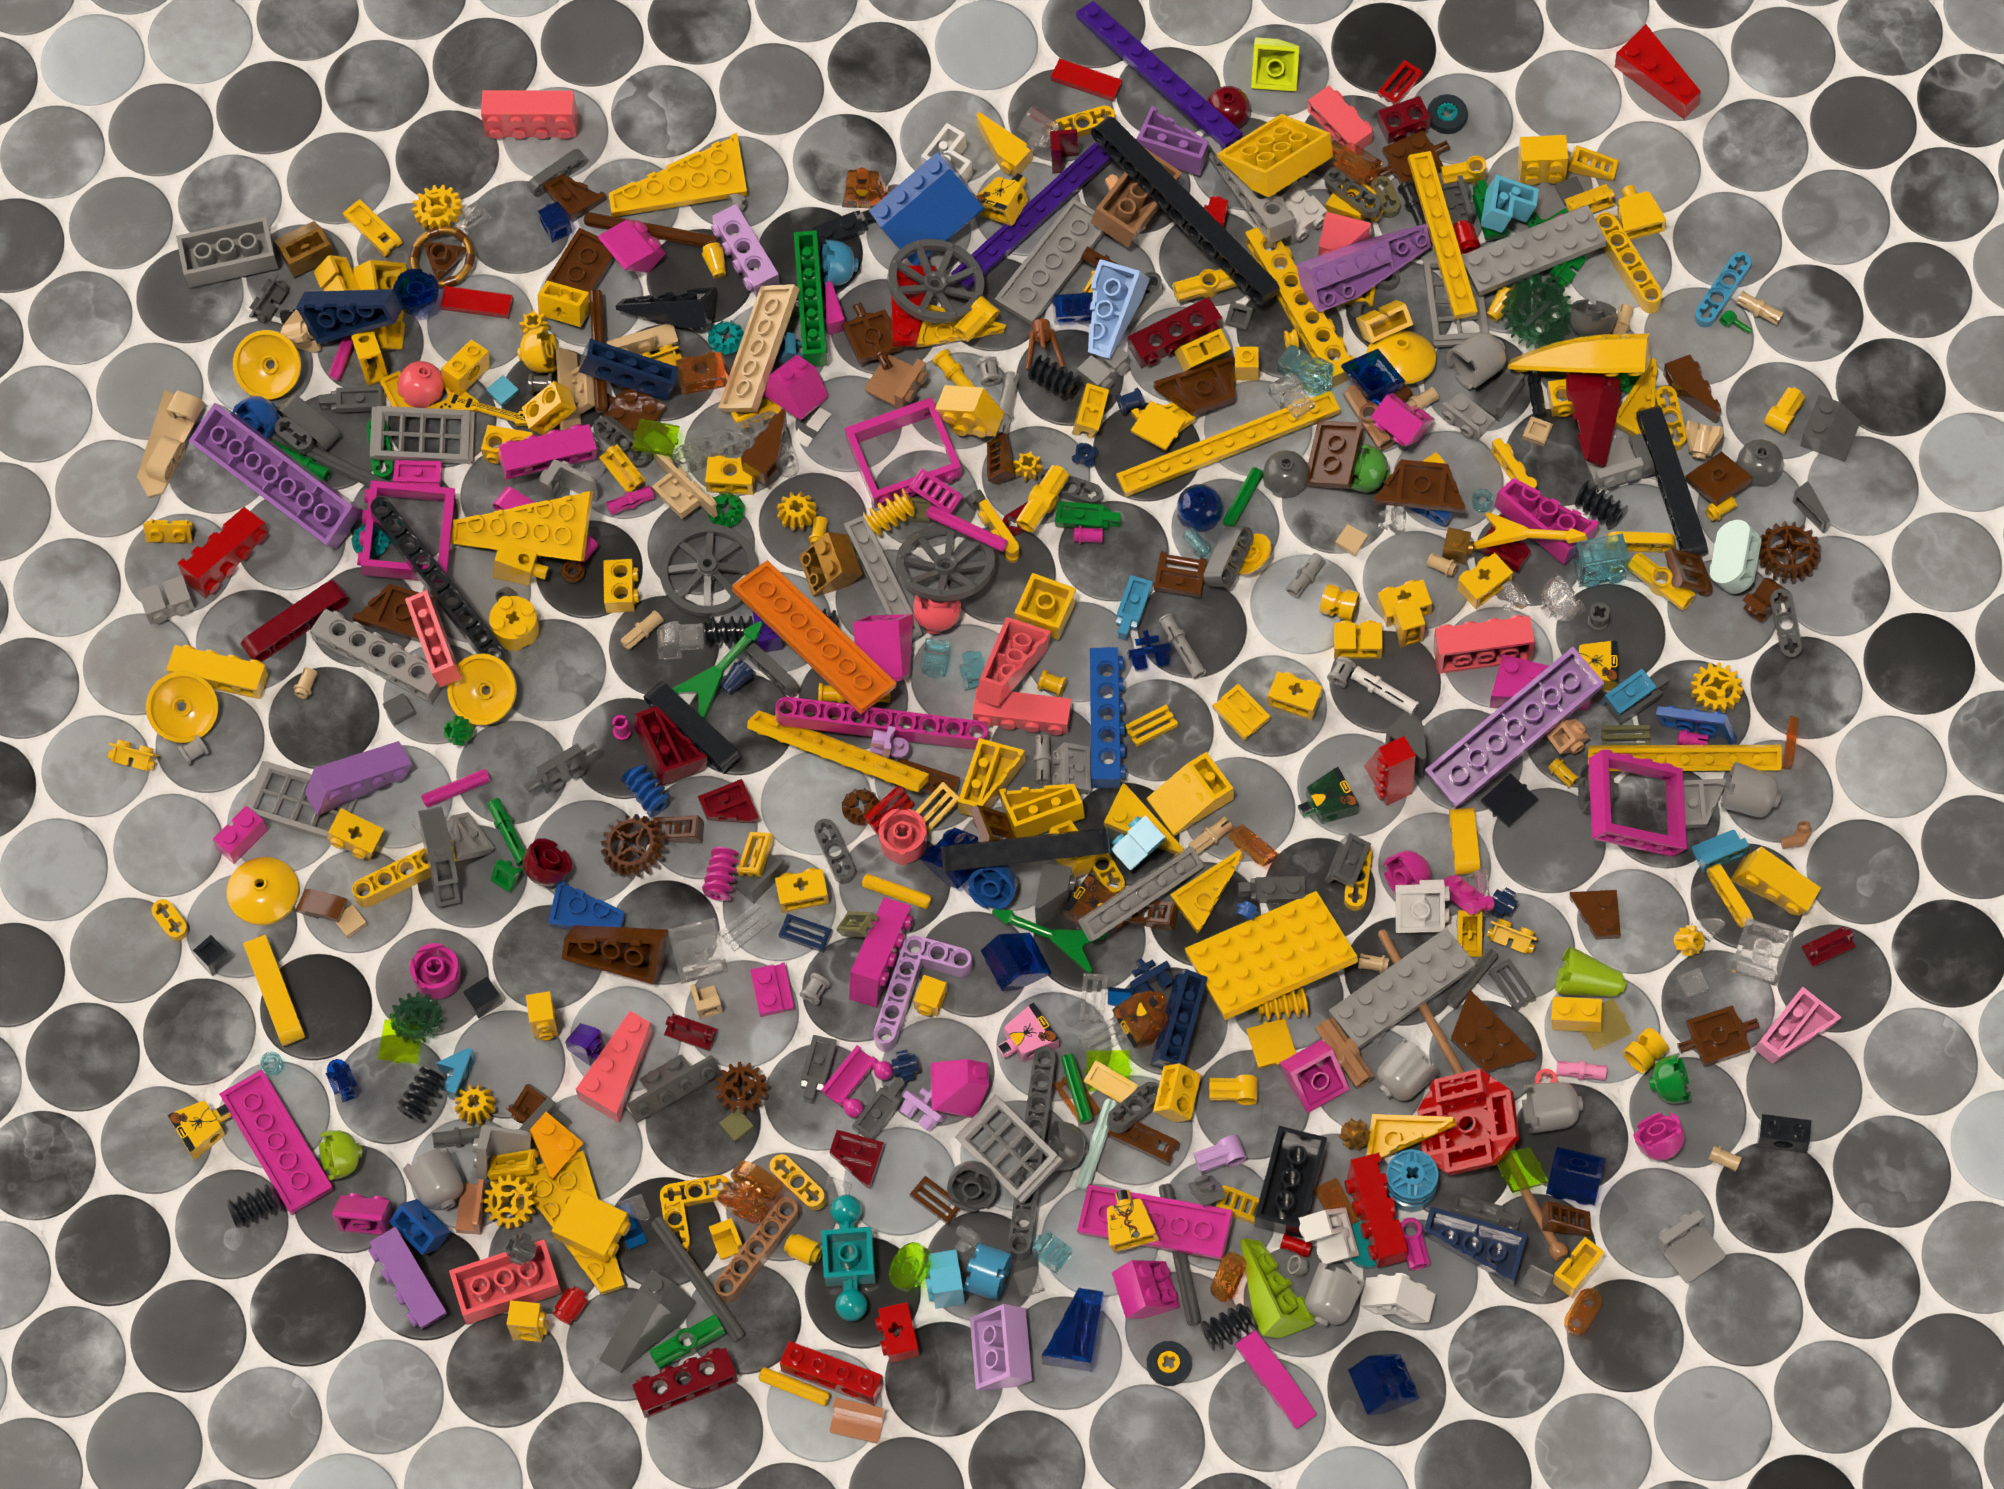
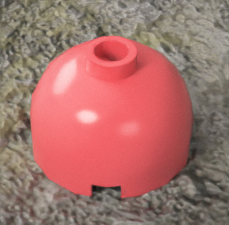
(420, 384)
(936, 615)

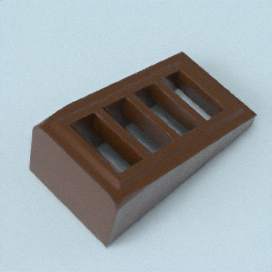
(1006, 470)
(691, 822)
(1160, 923)
(1550, 1224)

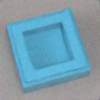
(502, 391)

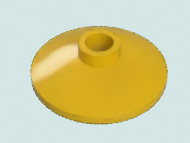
(1257, 554)

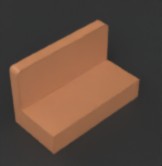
(471, 1208)
(857, 1420)

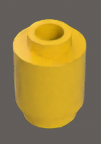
(803, 1249)

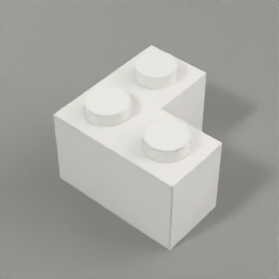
(951, 144)
(1332, 1233)
(1399, 1297)

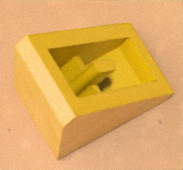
(1470, 932)

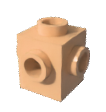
(1568, 736)

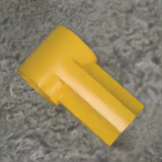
(1450, 172)
(981, 315)
(1783, 414)
(1240, 1089)

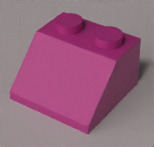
(633, 246)
(796, 387)
(1314, 1075)
(363, 1214)

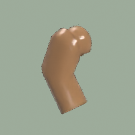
(1800, 836)

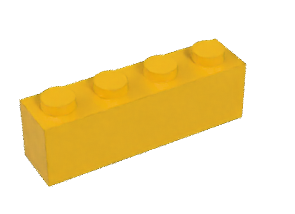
(221, 672)

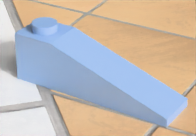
(1114, 303)

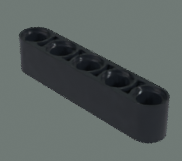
(694, 726)

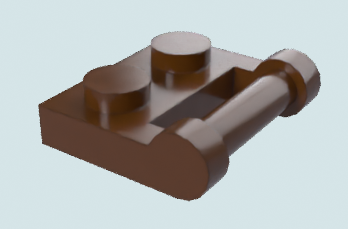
(1689, 565)
(1180, 580)
(991, 822)

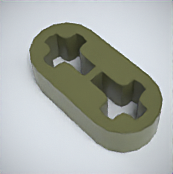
(1390, 195)

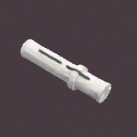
(1360, 676)

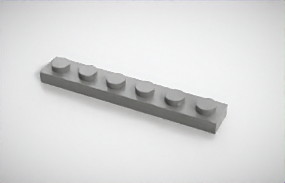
(879, 570)
(1140, 893)

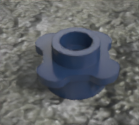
(1085, 448)

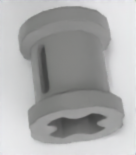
(988, 371)
(1341, 671)
(193, 749)
(814, 989)

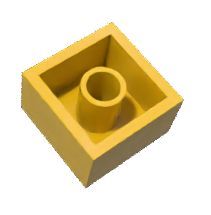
(1542, 159)
(969, 411)
(1046, 604)

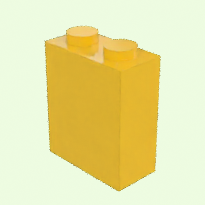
(591, 1226)

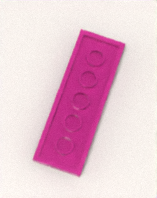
(276, 1141)
(1179, 1224)

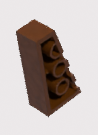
(618, 950)

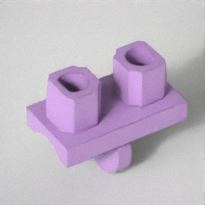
(885, 745)
(914, 1102)

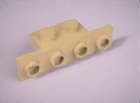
(647, 339)
(580, 386)
(679, 491)

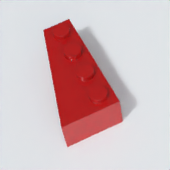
(1657, 72)
(223, 552)
(1392, 770)
(1375, 1211)

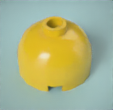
(538, 350)

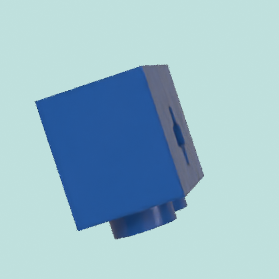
(419, 1226)

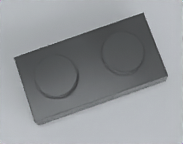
(1206, 1190)

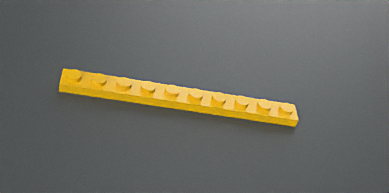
(1223, 445)

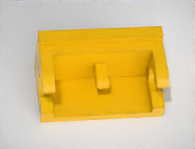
(1090, 410)

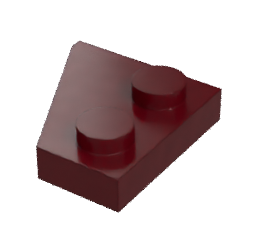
(1512, 554)
(729, 804)
(857, 1155)

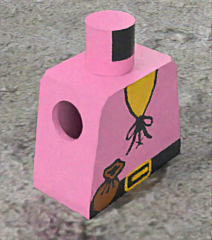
(1027, 1033)

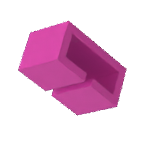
(241, 836)

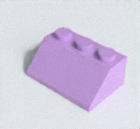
(1000, 1348)

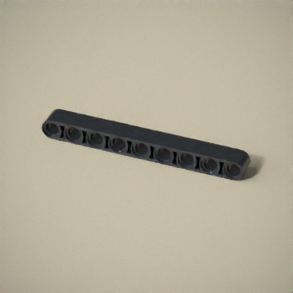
(433, 572)

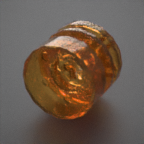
(749, 1192)

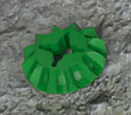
(732, 516)

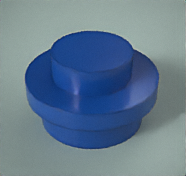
(1247, 910)

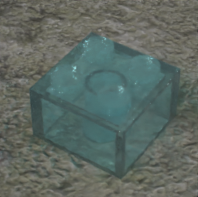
(1601, 560)

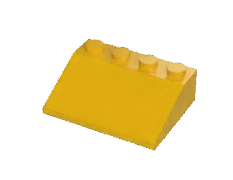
(1277, 154)

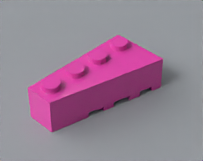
(1531, 509)

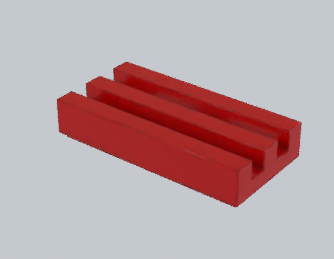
(1391, 96)
(898, 790)

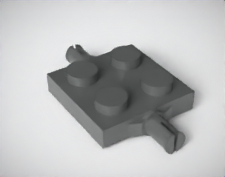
(561, 768)

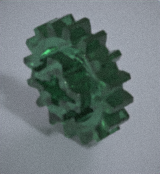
(417, 1013)

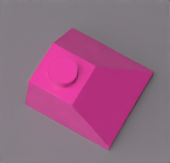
(959, 1086)

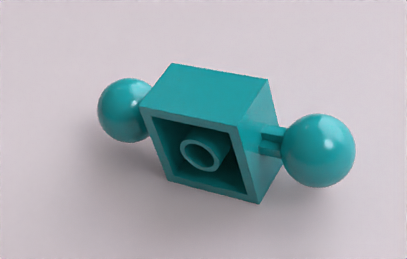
(848, 1257)

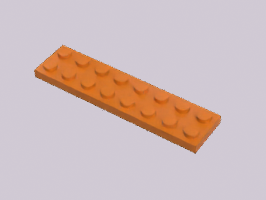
(814, 637)

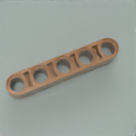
(757, 1239)

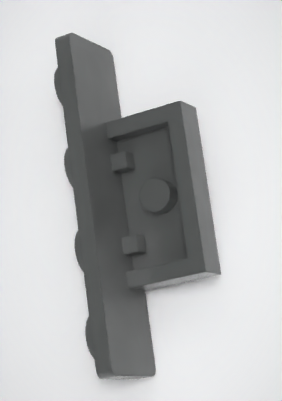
(671, 1083)

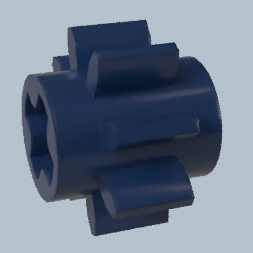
(1504, 902)
(905, 1065)

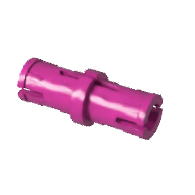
(630, 500)

